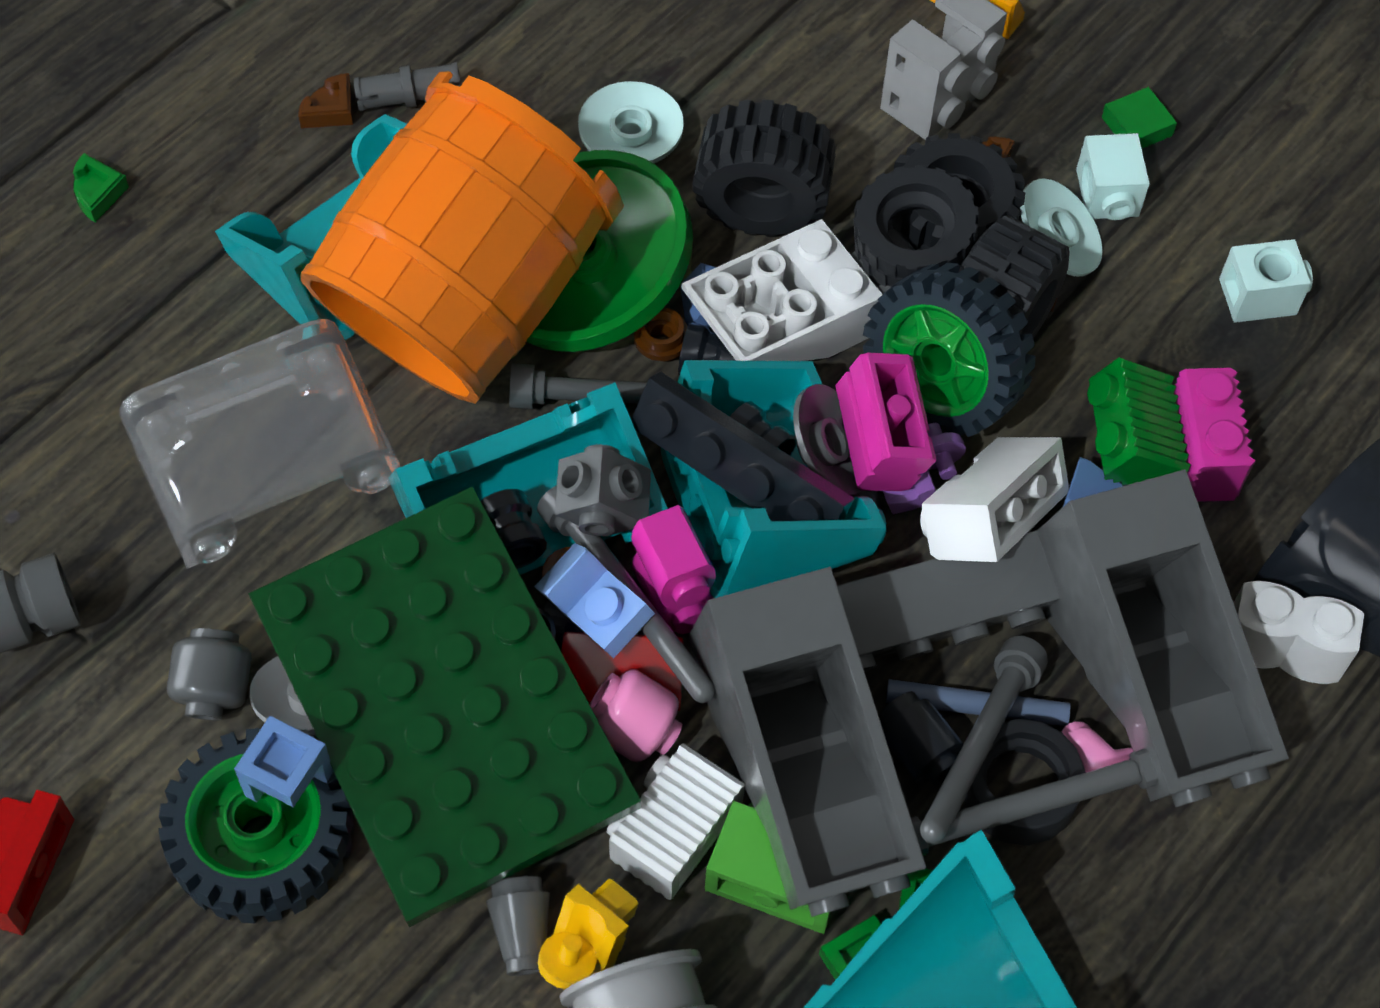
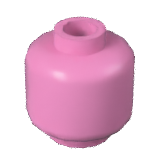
(636, 715)

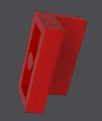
(28, 851)

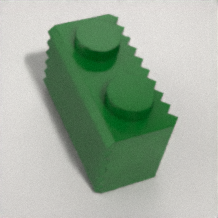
(1136, 422)

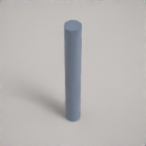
(973, 701)

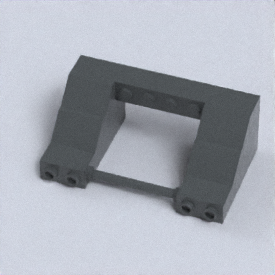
(1122, 585)

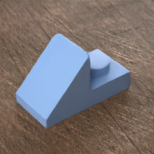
(594, 599)

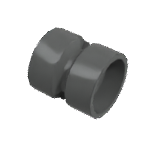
(35, 601)

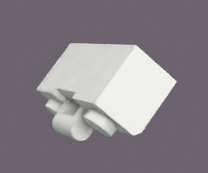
(995, 499)

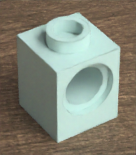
(1112, 176)
(1265, 280)

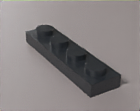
(734, 455)

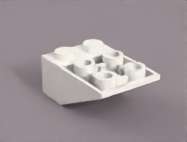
(787, 298)

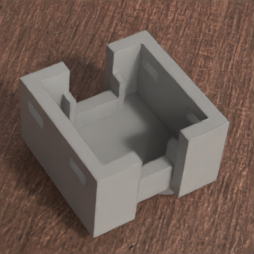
(943, 72)

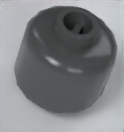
(209, 673)

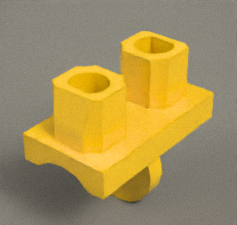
(586, 934)

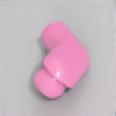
(1092, 747)

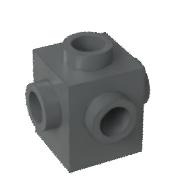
(602, 491)

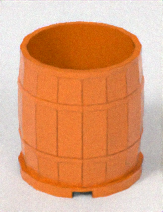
(461, 236)

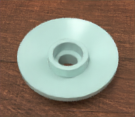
(631, 120)
(1063, 216)

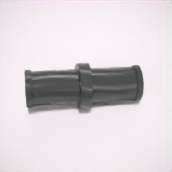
(400, 87)

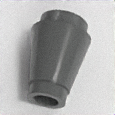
(520, 921)

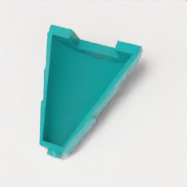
(952, 946)

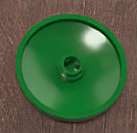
(630, 266)

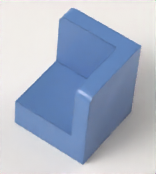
(282, 763)

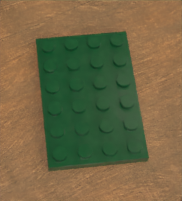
(443, 705)

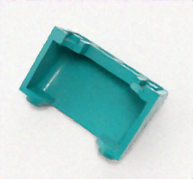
(279, 259)
(527, 461)
(742, 539)

